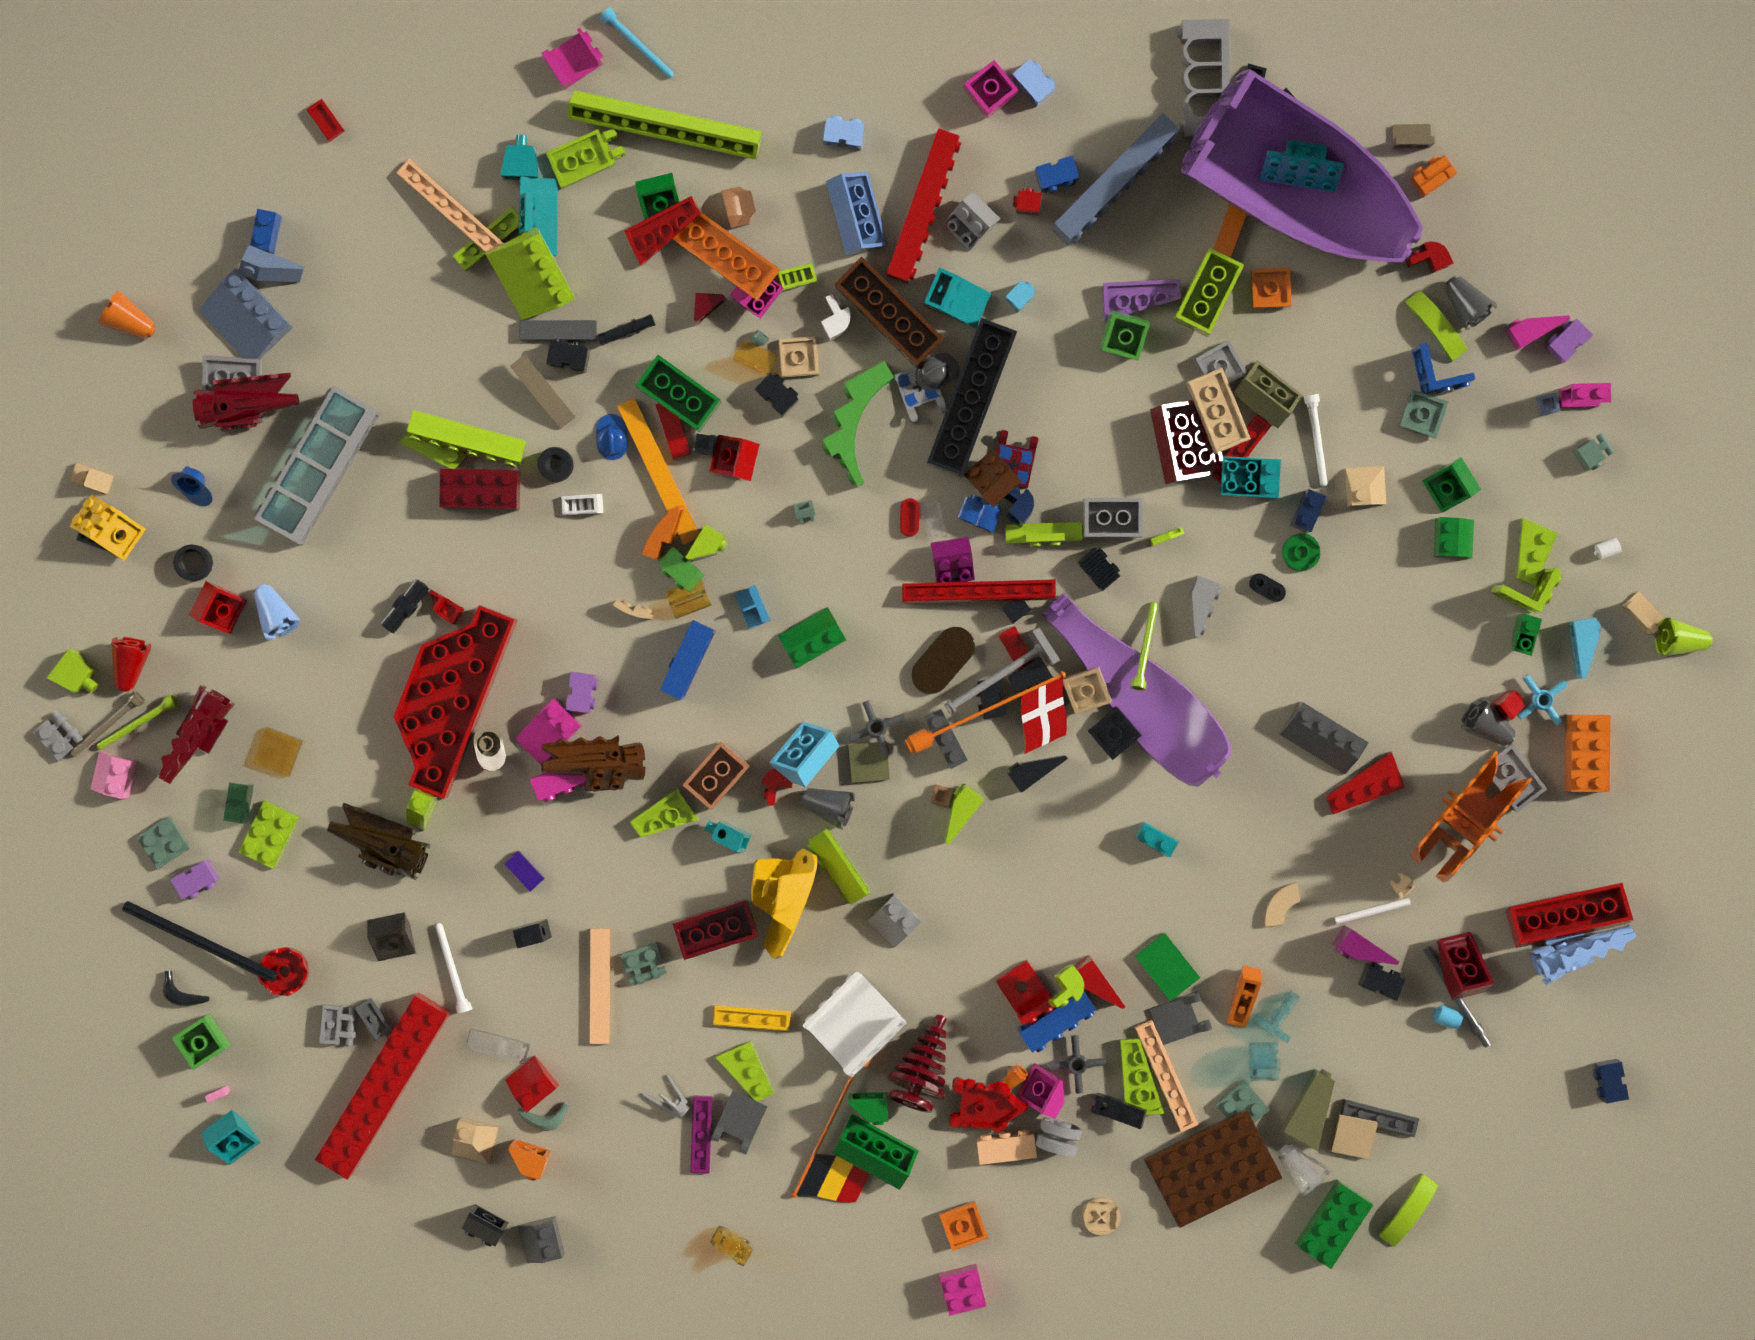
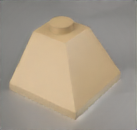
(1365, 486)
(474, 1140)

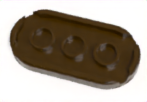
(943, 660)

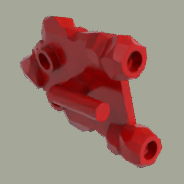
(985, 1105)

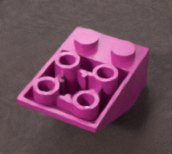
(549, 784)

